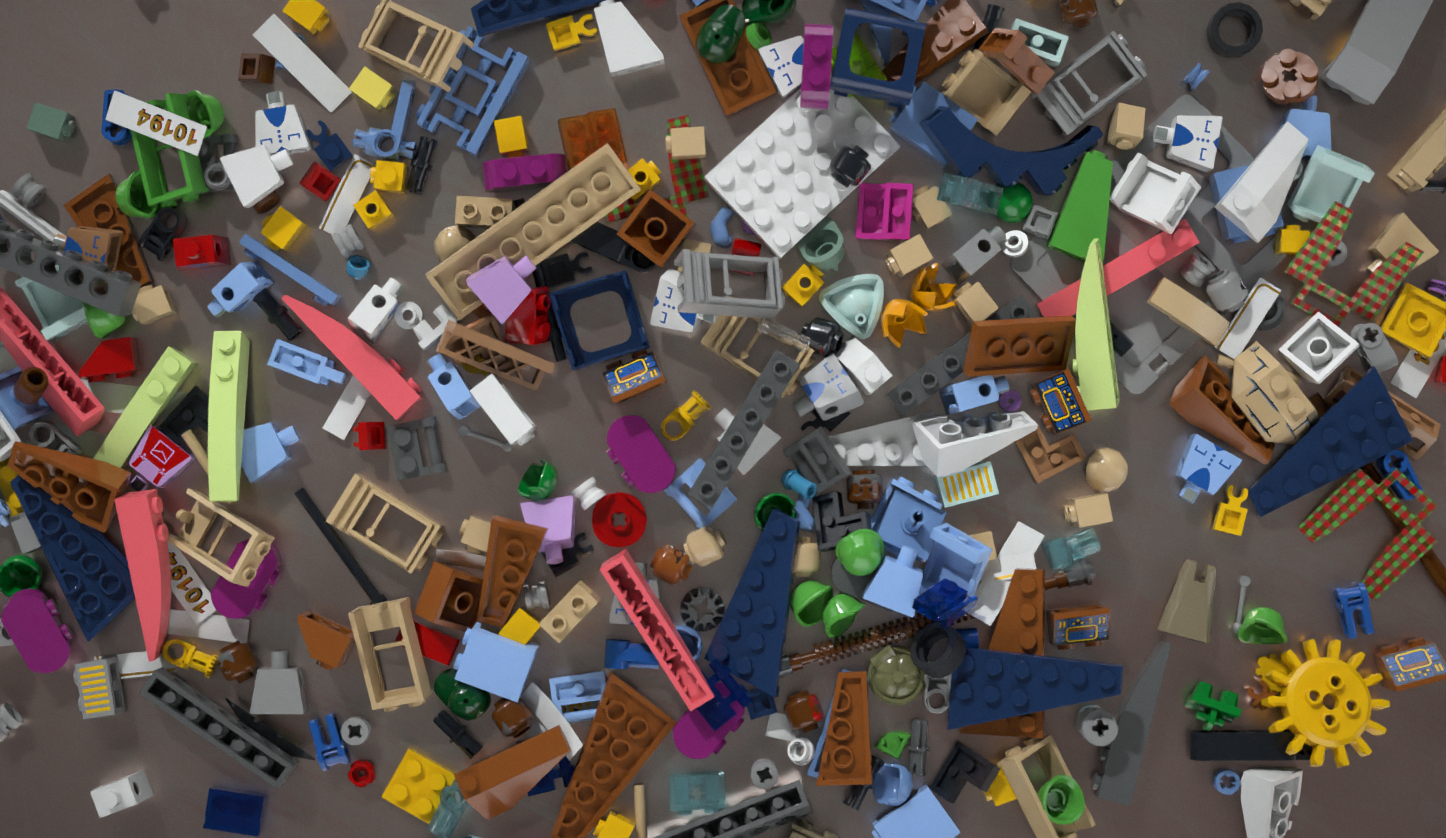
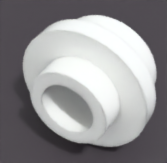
(1018, 249)
(417, 315)
(795, 748)

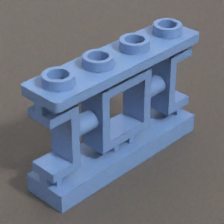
(493, 102)

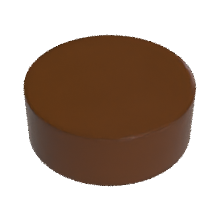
(267, 203)

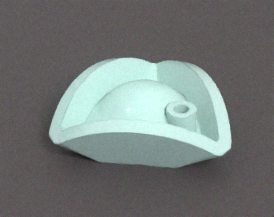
(855, 303)

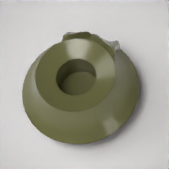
(895, 676)

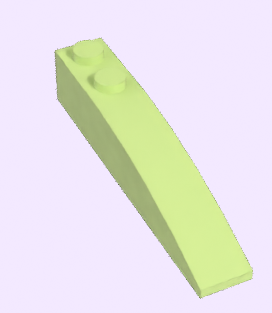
(1093, 337)
(146, 407)
(227, 414)

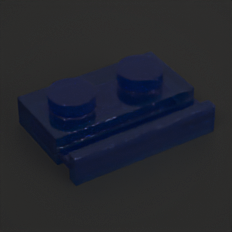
(944, 602)
(234, 811)

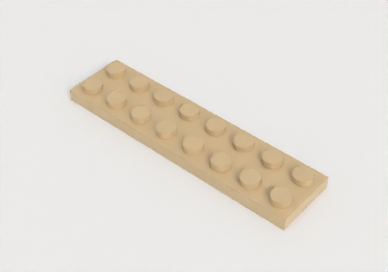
(538, 225)

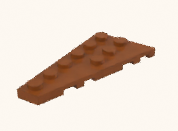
(1020, 631)
(615, 748)

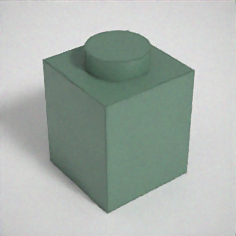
(51, 122)

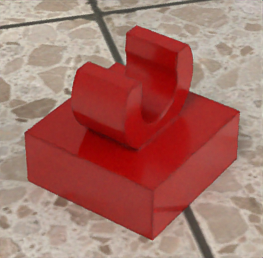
(370, 435)

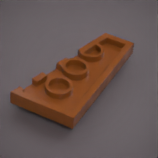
(945, 36)
(99, 209)
(508, 562)
(848, 739)

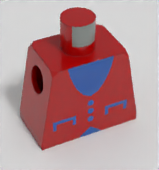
(200, 252)

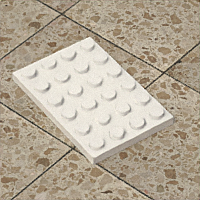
(783, 170)

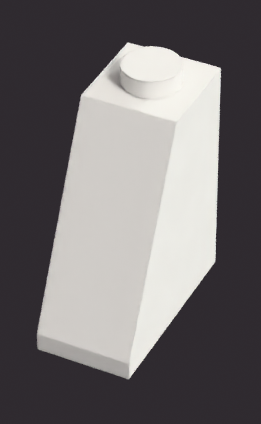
(624, 40)
(862, 365)

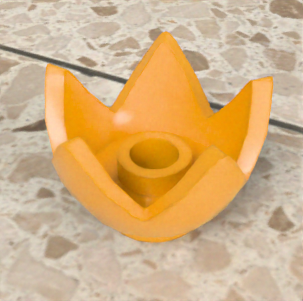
(930, 294)
(902, 316)

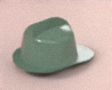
(823, 245)

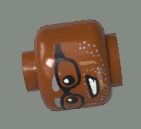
(671, 565)

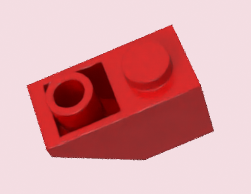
(530, 319)
(112, 357)

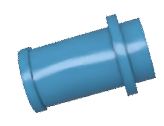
(794, 481)

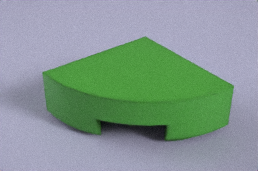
(893, 743)

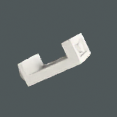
(1154, 193)

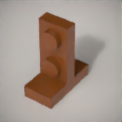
(1017, 57)

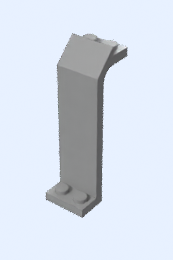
(1375, 48)

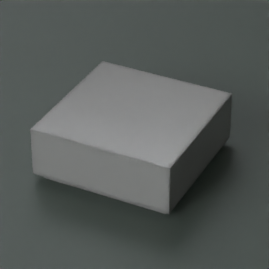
(1040, 221)

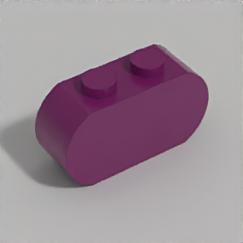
(816, 66)
(523, 172)
(640, 454)
(241, 601)
(37, 630)
(697, 738)

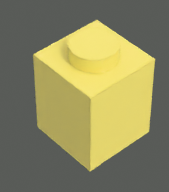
(373, 89)

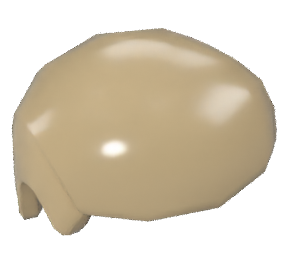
(451, 240)
(1106, 470)

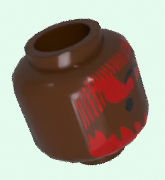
(803, 711)

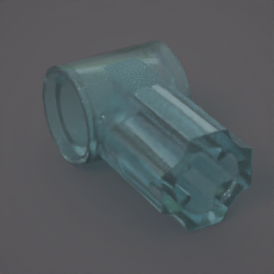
(1063, 551)
(448, 813)

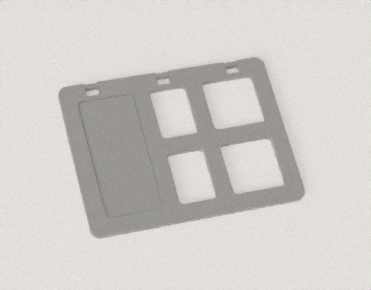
(1144, 325)

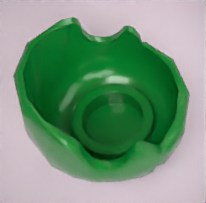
(1014, 203)
(538, 481)
(769, 502)
(18, 574)

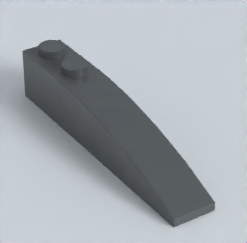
(1124, 754)

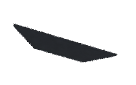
(268, 733)

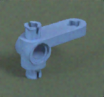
(372, 139)

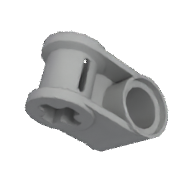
(1374, 350)
(57, 441)
(937, 685)

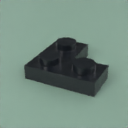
(187, 415)
(832, 524)
(963, 766)

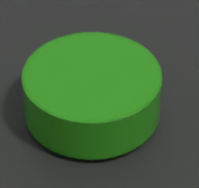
(758, 35)

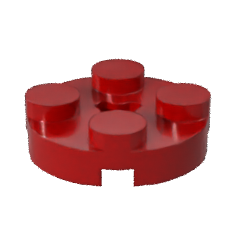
(635, 519)

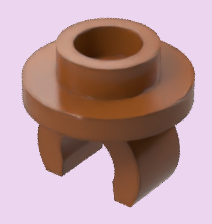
(1265, 693)

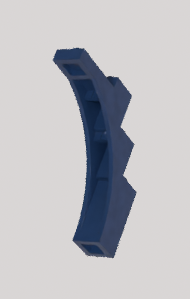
(967, 152)

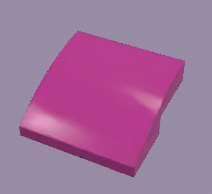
(884, 211)

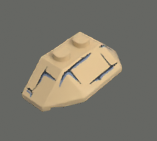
(1270, 397)

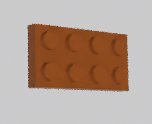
(742, 77)
(1019, 345)

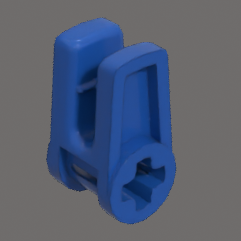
(121, 138)
(1402, 464)
(1349, 600)
(324, 749)

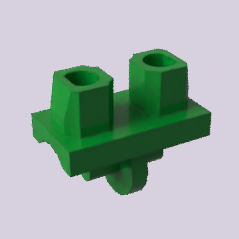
(1210, 710)

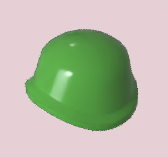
(205, 111)
(132, 198)
(102, 322)
(861, 552)
(808, 602)
(840, 614)
(1262, 626)
(1062, 799)

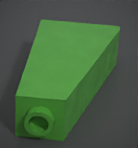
(1084, 209)

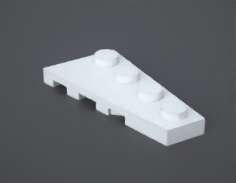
(881, 444)

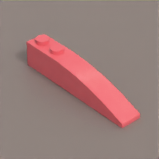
(1125, 268)
(30, 349)
(365, 362)
(148, 563)
(656, 628)

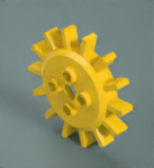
(1307, 717)

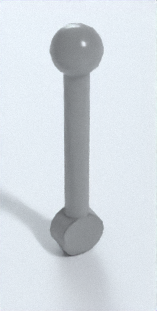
(464, 430)
(1244, 581)

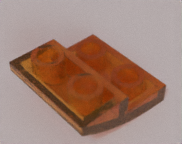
(588, 133)

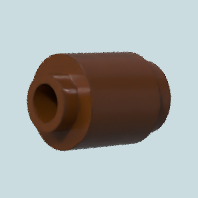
(30, 385)

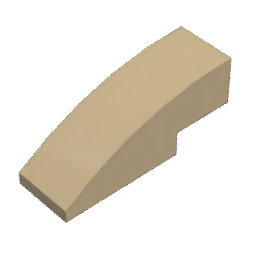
(1188, 311)

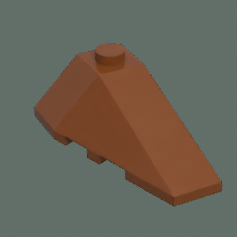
(1207, 403)
(77, 482)
(508, 776)

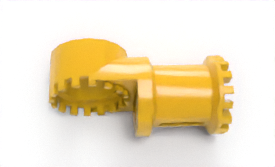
(682, 416)
(190, 658)

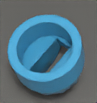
(353, 262)

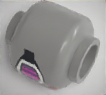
(1227, 290)

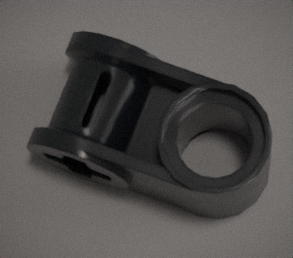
(162, 234)

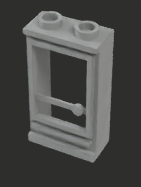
(1061, 105)
(697, 285)

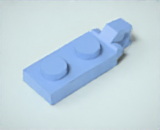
(304, 363)

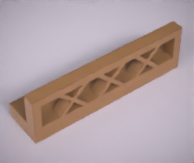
(498, 346)
(1416, 422)

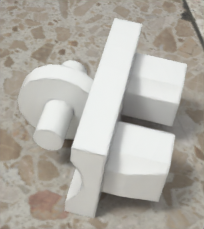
(425, 332)

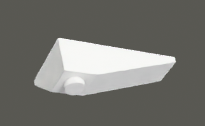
(1261, 190)
(960, 443)
(1268, 799)

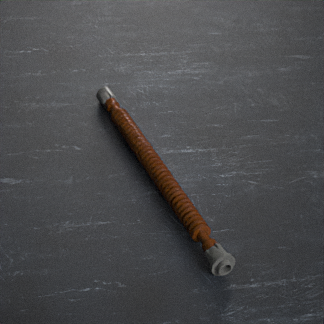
(1071, 576)

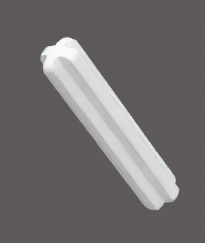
(27, 216)

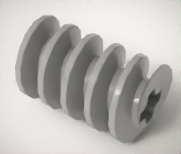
(1104, 732)

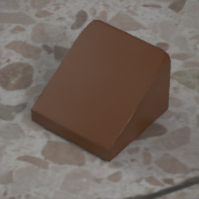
(256, 68)

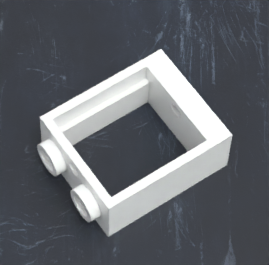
(504, 410)

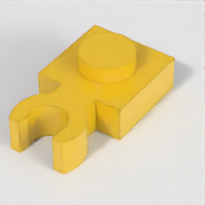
(566, 33)
(1230, 516)

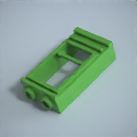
(151, 167)

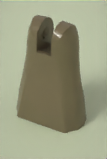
(1190, 604)

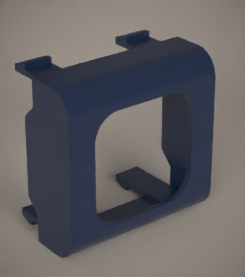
(895, 92)
(564, 299)

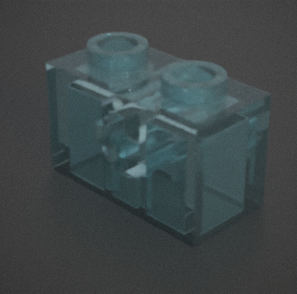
(969, 193)
(684, 783)

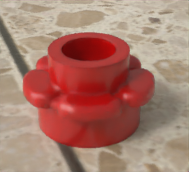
(355, 778)

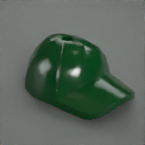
(767, 10)
(728, 25)
(454, 692)

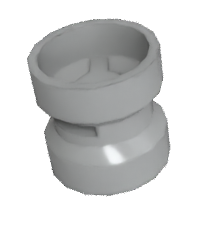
(9, 719)

